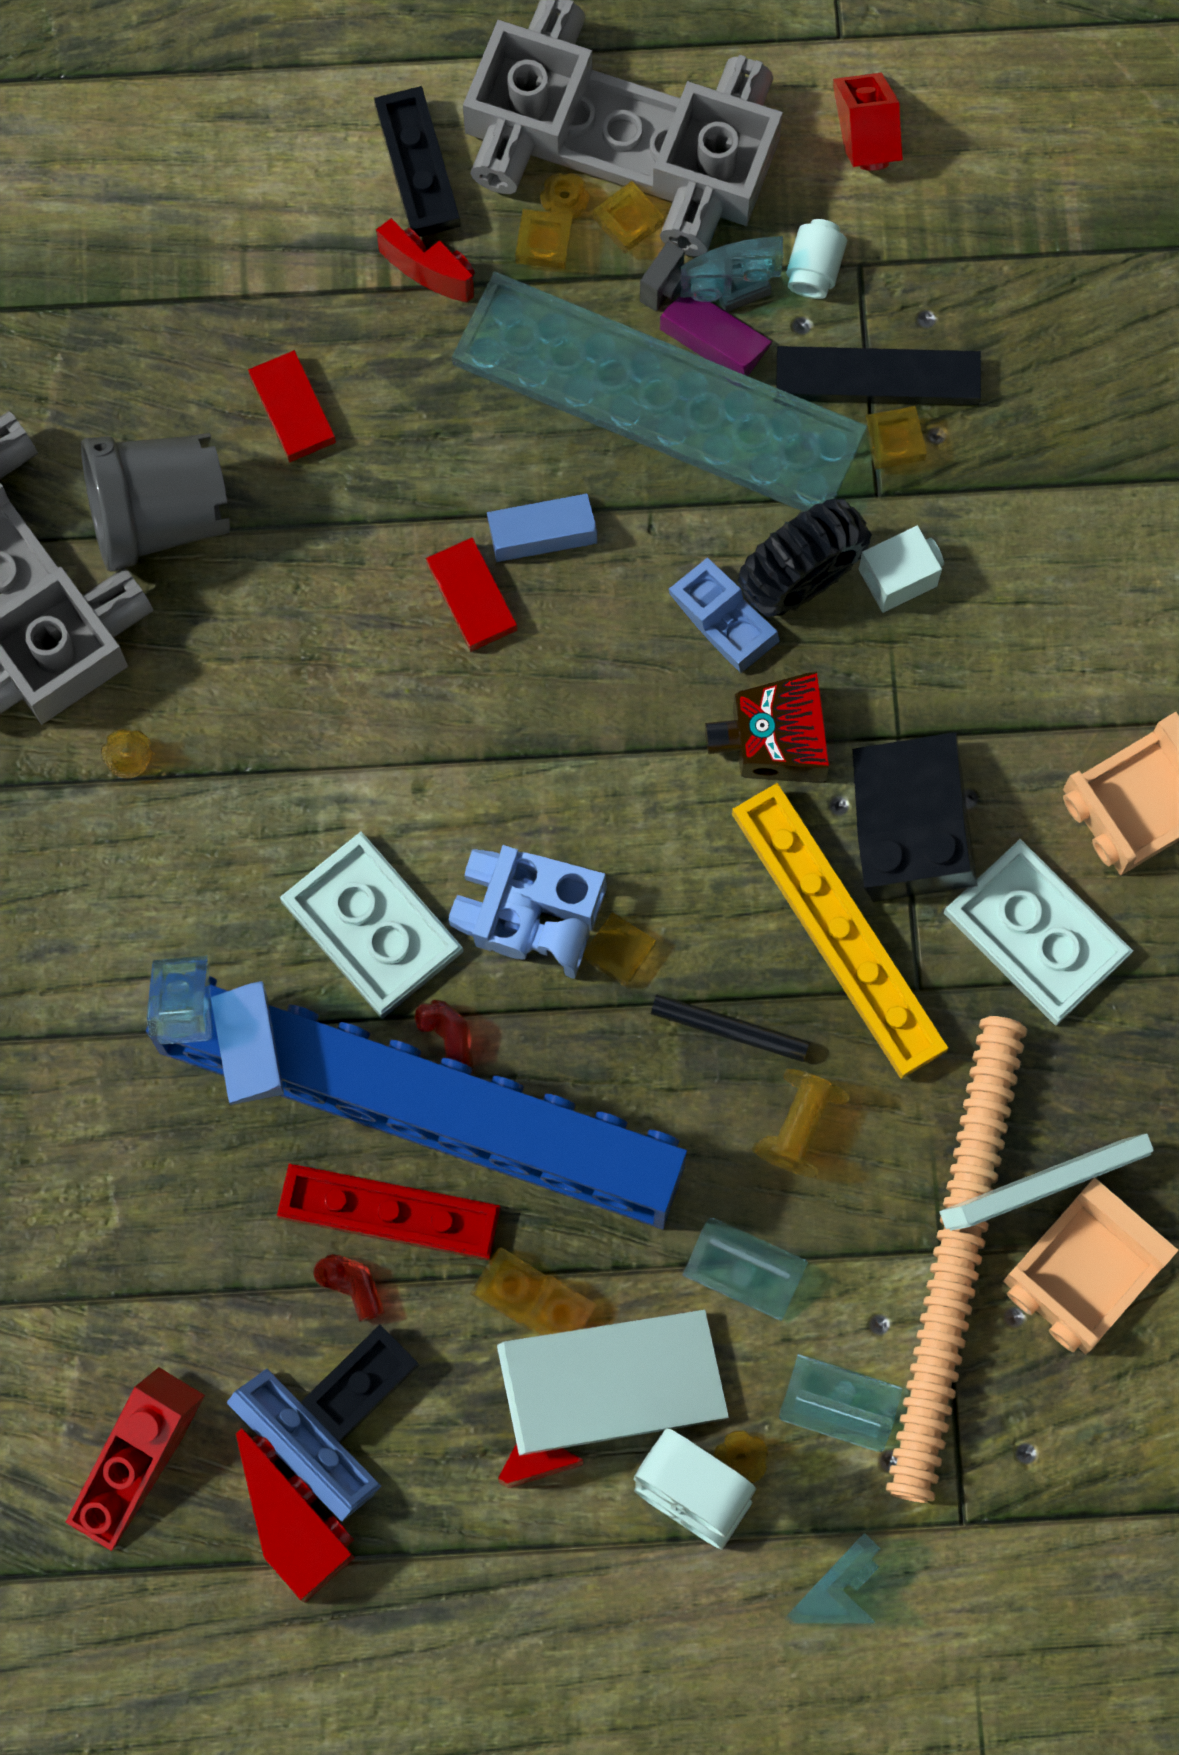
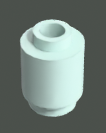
(816, 259)

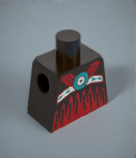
(776, 731)

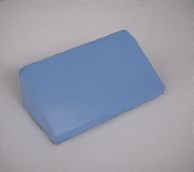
(542, 527)
(247, 1044)

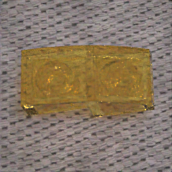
(530, 1296)

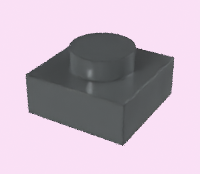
(662, 277)

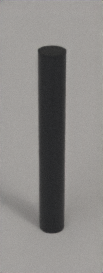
(730, 1028)

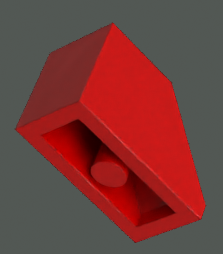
(869, 120)

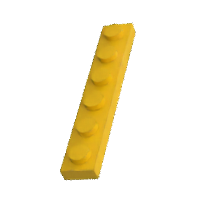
(839, 931)

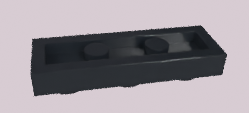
(417, 161)

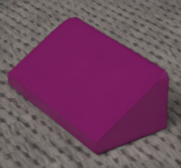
(714, 334)

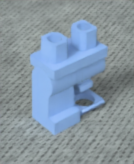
(517, 893)

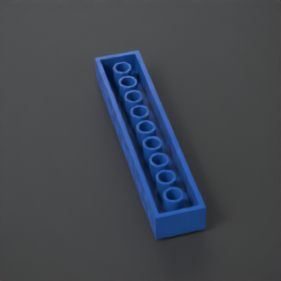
(464, 1114)

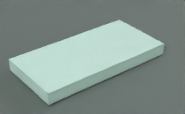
(611, 1381)

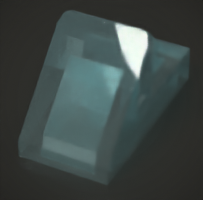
(180, 1000)
(827, 1602)

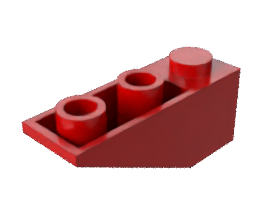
(134, 1456)
(290, 1532)

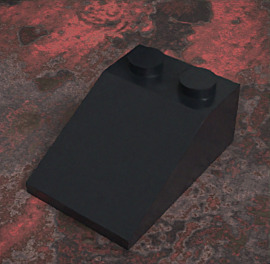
(912, 818)

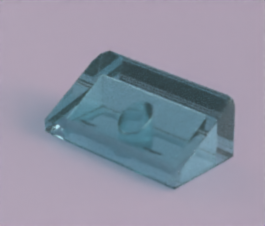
(745, 1268)
(840, 1403)

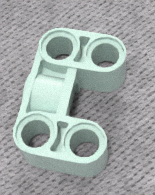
(694, 1488)

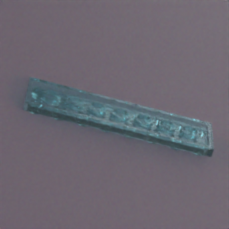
(658, 394)

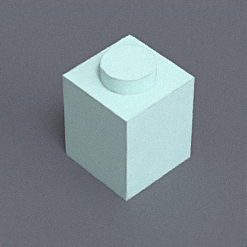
(901, 568)

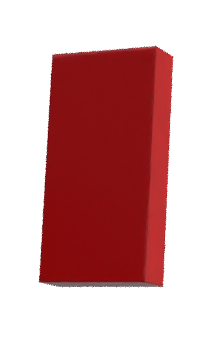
(291, 406)
(471, 594)

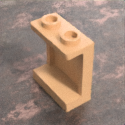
(1131, 798)
(1088, 1267)

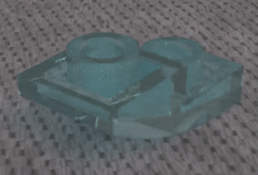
(711, 274)

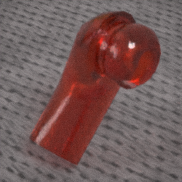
(449, 1026)
(353, 1280)

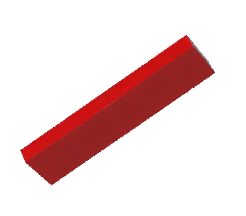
(389, 1212)

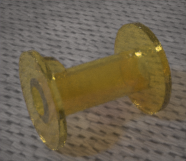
(800, 1123)

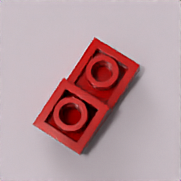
(432, 268)

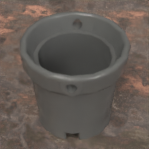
(152, 494)

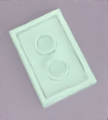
(371, 924)
(1038, 932)

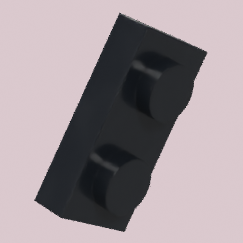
(360, 1383)

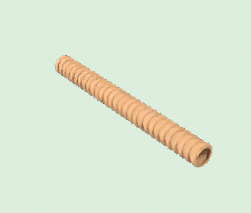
(956, 1262)

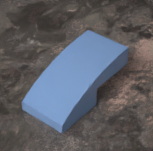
(723, 615)

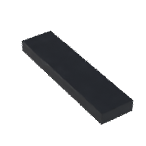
(880, 375)

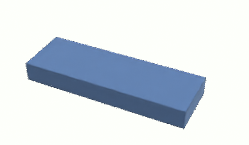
(304, 1444)

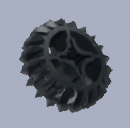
(804, 557)

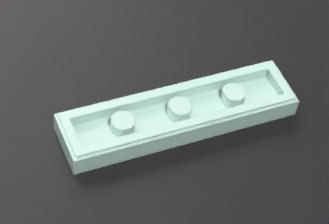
(1046, 1182)

